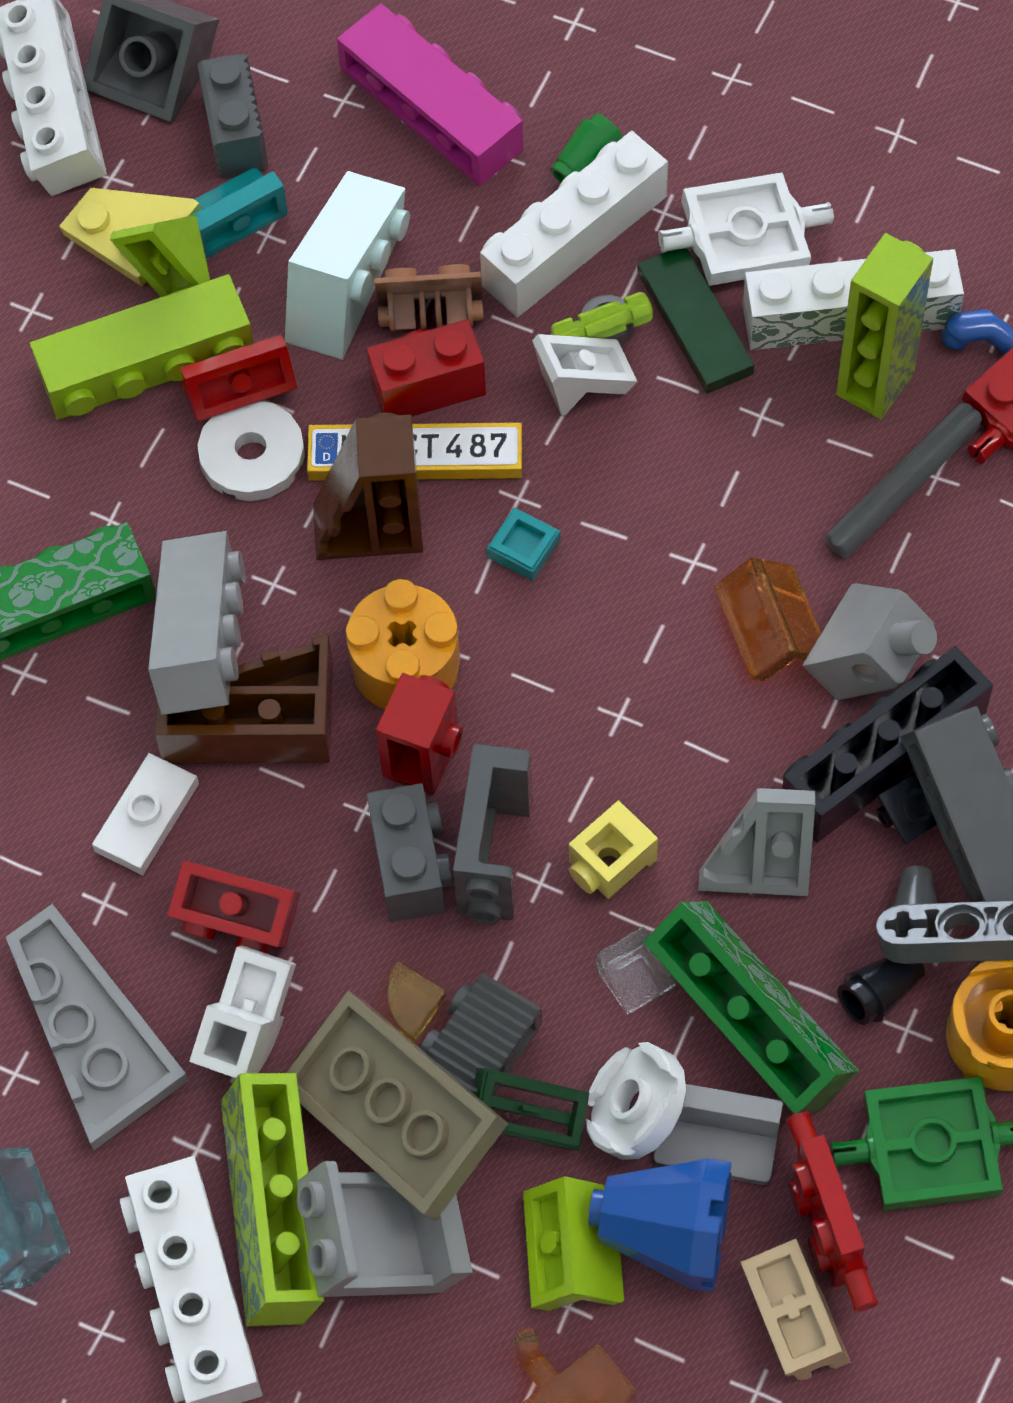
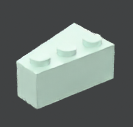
(338, 261)

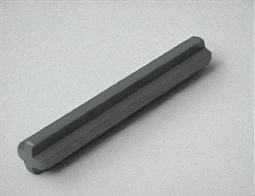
(903, 480)

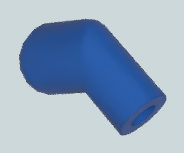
(977, 326)

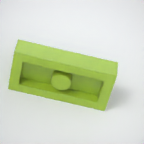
(565, 1250)

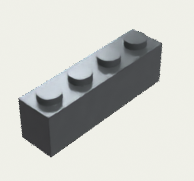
(968, 799)

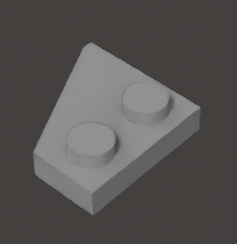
(765, 846)

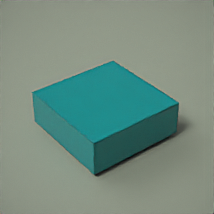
(523, 544)

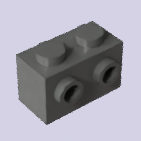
(406, 852)

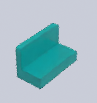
(239, 209)

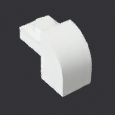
(247, 1019)

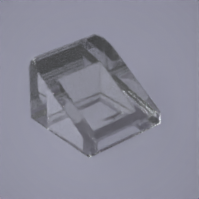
(633, 971)

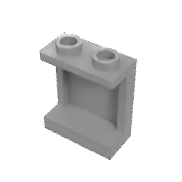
(374, 1240)

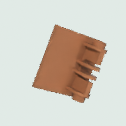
(403, 286)

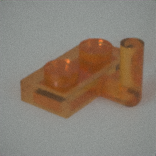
(587, 1380)

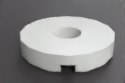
(257, 477)
(659, 1104)

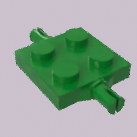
(929, 1144)

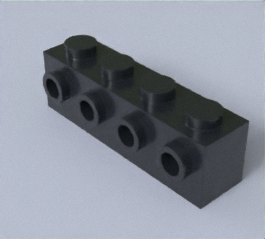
(870, 754)

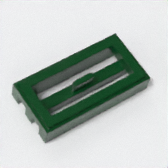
(574, 1120)

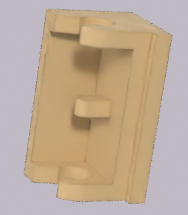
(795, 1310)

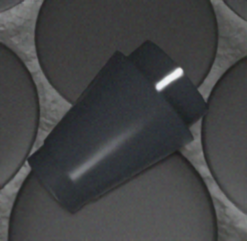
(877, 988)

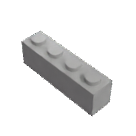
(196, 623)

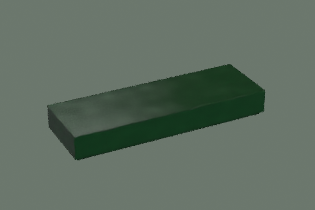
(695, 319)

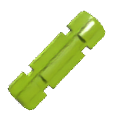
(607, 319)

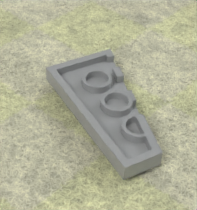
(97, 1037)

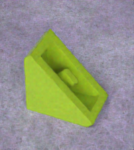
(165, 253)

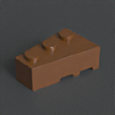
(273, 714)

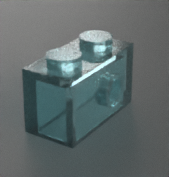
(28, 1223)

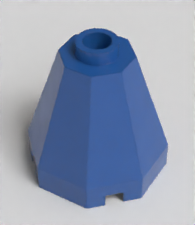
(668, 1218)

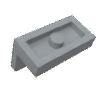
(725, 1129)

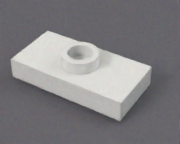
(145, 814)

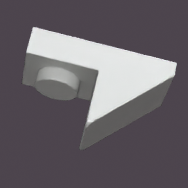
(581, 366)

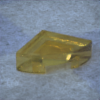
(412, 1000)

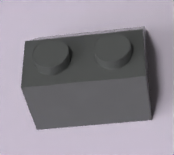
(149, 54)

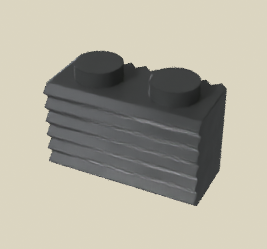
(232, 115)
(485, 1031)

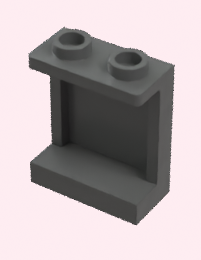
(495, 784)

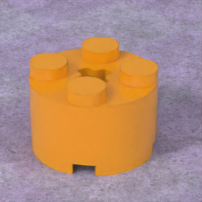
(401, 632)
(973, 1029)

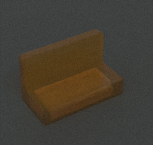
(768, 615)

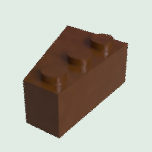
(371, 493)

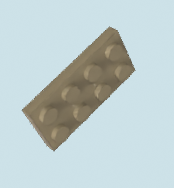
(394, 1105)

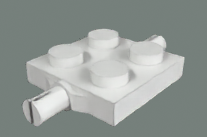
(745, 227)

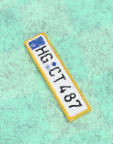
(440, 450)

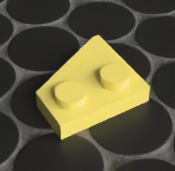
(114, 210)

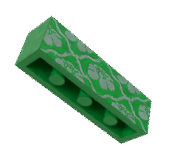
(71, 588)
(751, 1007)

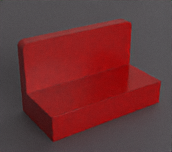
(238, 378)

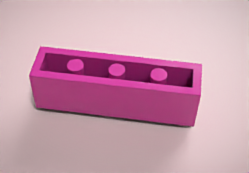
(431, 93)

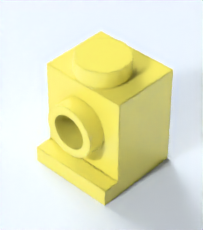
(616, 835)

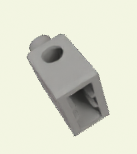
(870, 642)

